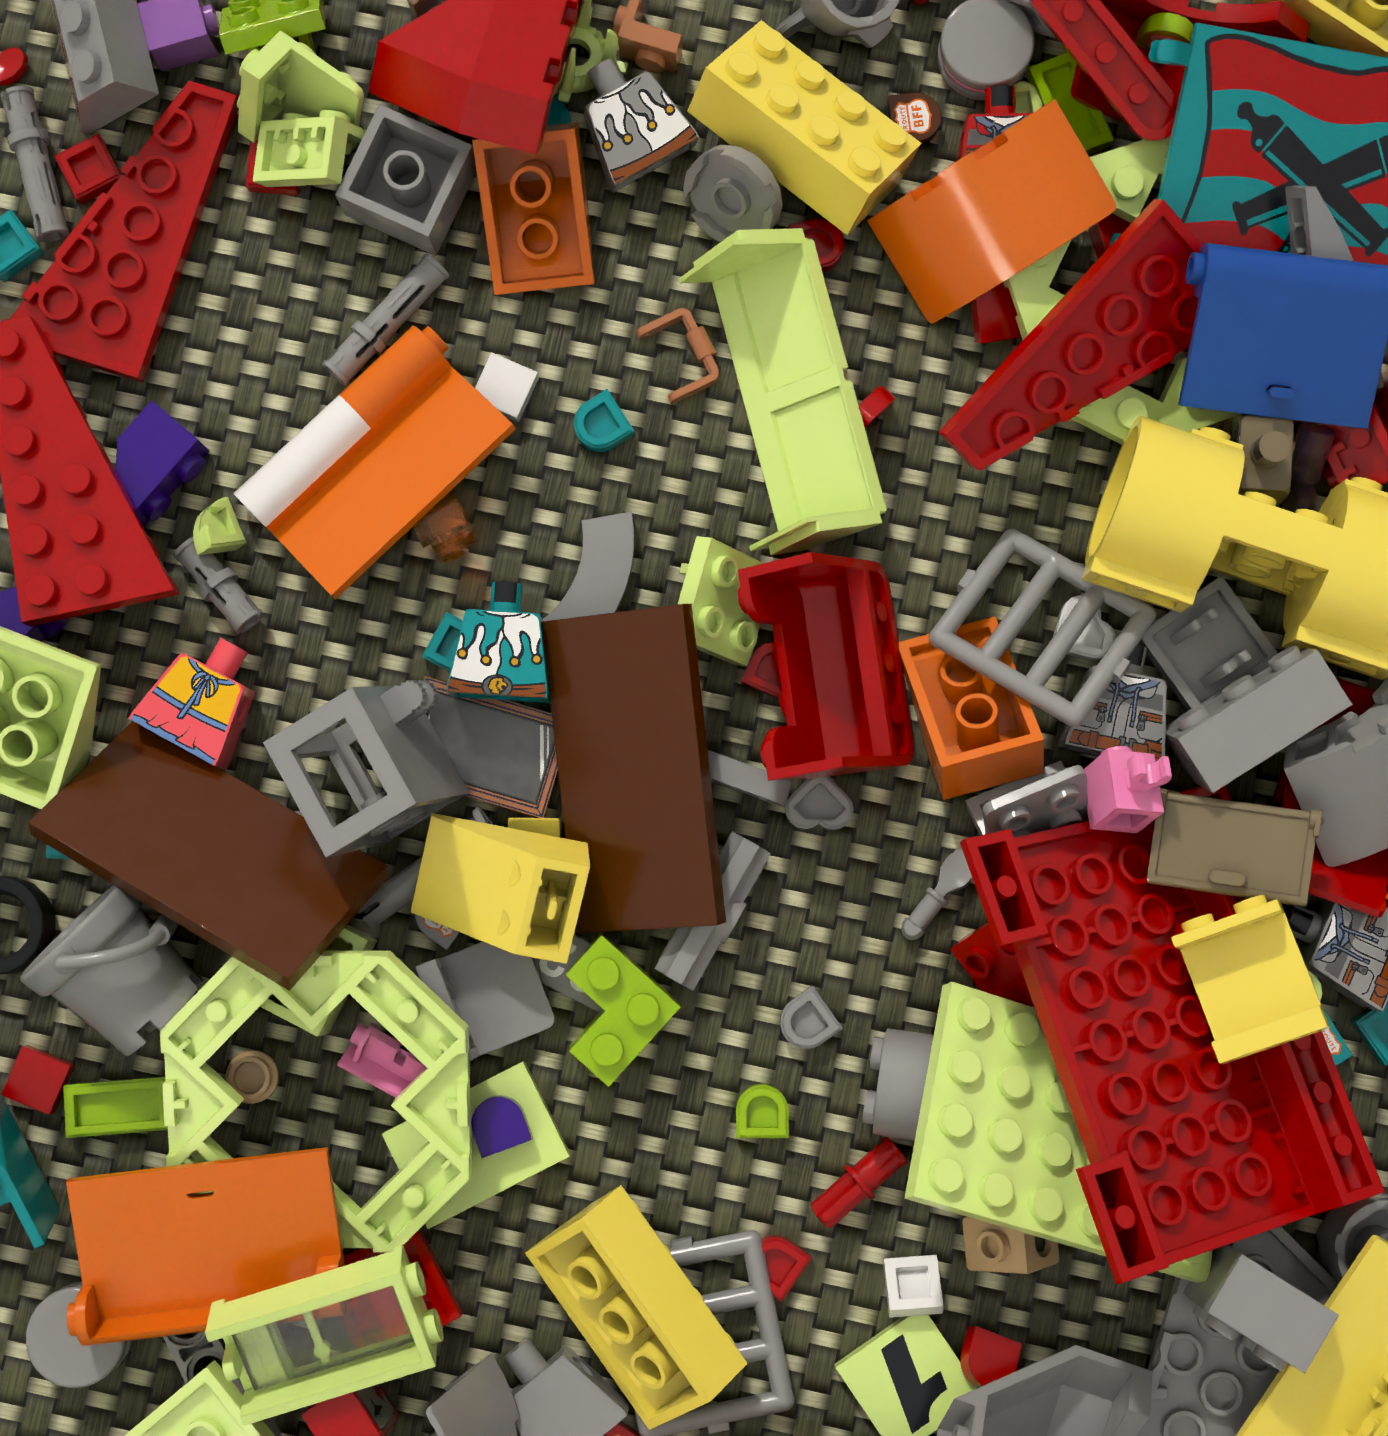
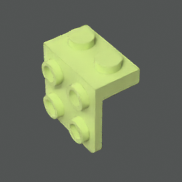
(292, 80)

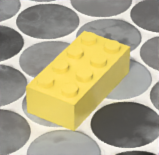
(804, 126)

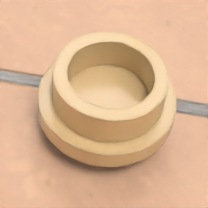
(253, 1076)

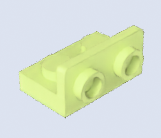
(304, 149)

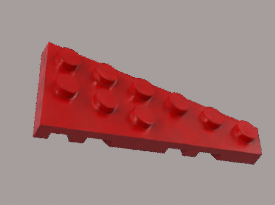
(126, 254)
(1099, 338)
(65, 506)

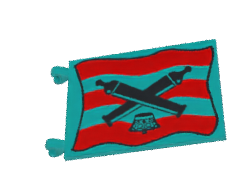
(1275, 117)

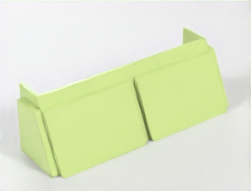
(794, 386)

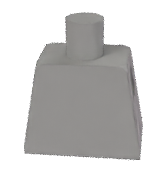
(562, 1394)

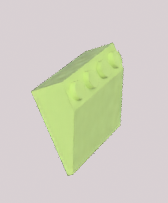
(44, 717)

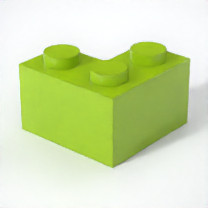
(631, 1009)

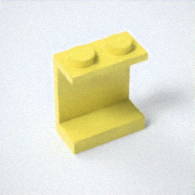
(1250, 979)

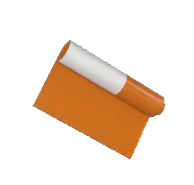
(375, 461)

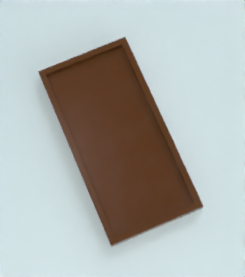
(635, 767)
(208, 853)

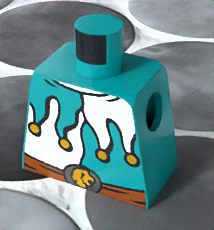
(500, 651)

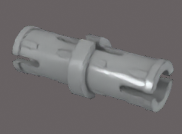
(220, 587)

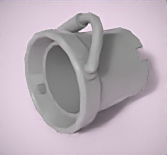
(116, 970)

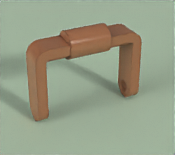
(700, 345)

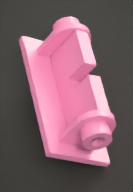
(380, 1060)

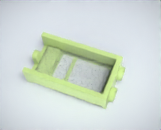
(327, 1334)

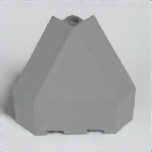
(1058, 1396)

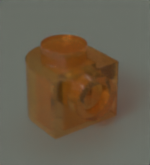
(446, 529)

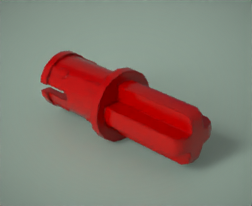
(858, 1182)

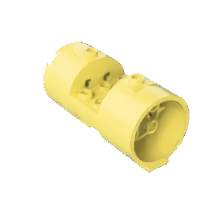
(1178, 514)

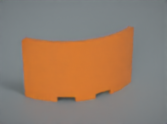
(993, 213)

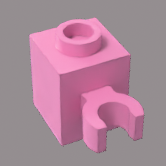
(1125, 789)

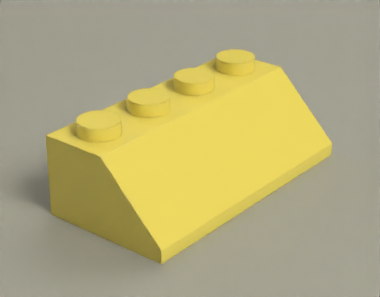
(637, 1309)

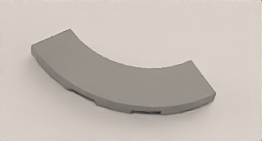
(602, 569)

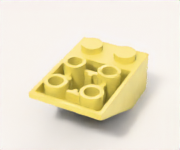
(502, 885)

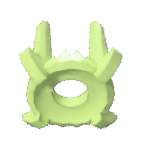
(575, 78)

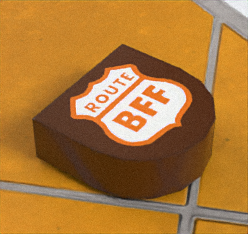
(915, 114)

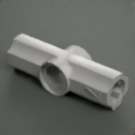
(693, 947)

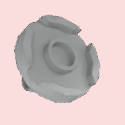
(732, 192)

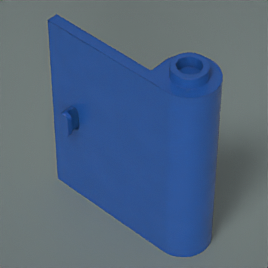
(1286, 325)

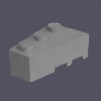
(1256, 717)

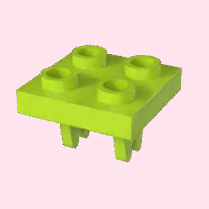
(255, 22)

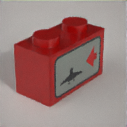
(354, 1414)

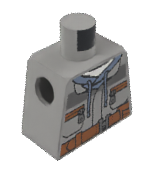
(1125, 715)
(1345, 950)

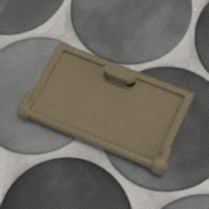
(1234, 846)

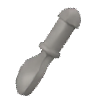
(952, 877)

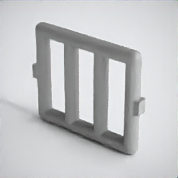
(1031, 687)
(767, 1347)

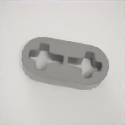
(747, 779)

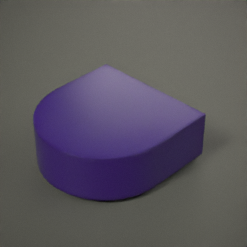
(499, 1125)

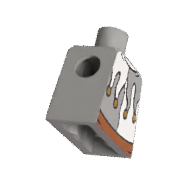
(634, 125)

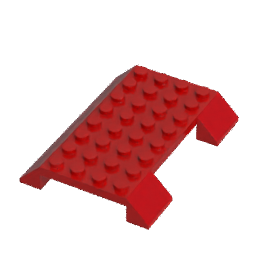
(1173, 1139)

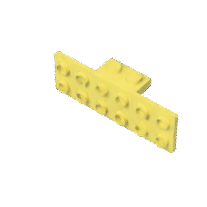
(1349, 1375)

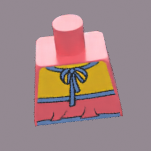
(199, 704)

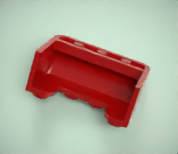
(834, 665)

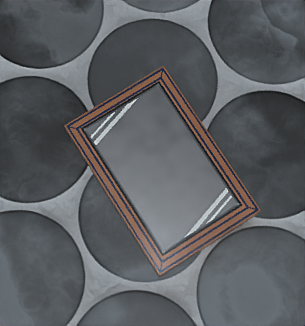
(498, 749)

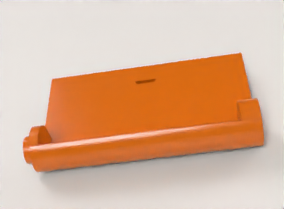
(162, 1255)

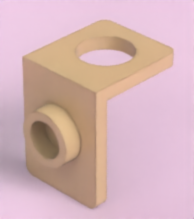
(1003, 1249)

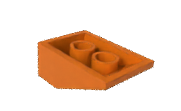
(536, 212)
(969, 724)

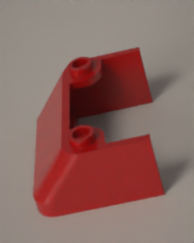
(1115, 65)

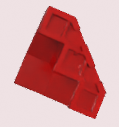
(480, 67)

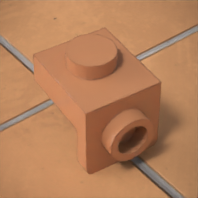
(646, 44)

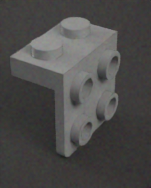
(1033, 803)
(492, 993)

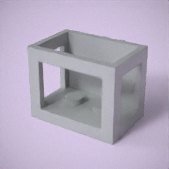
(398, 745)

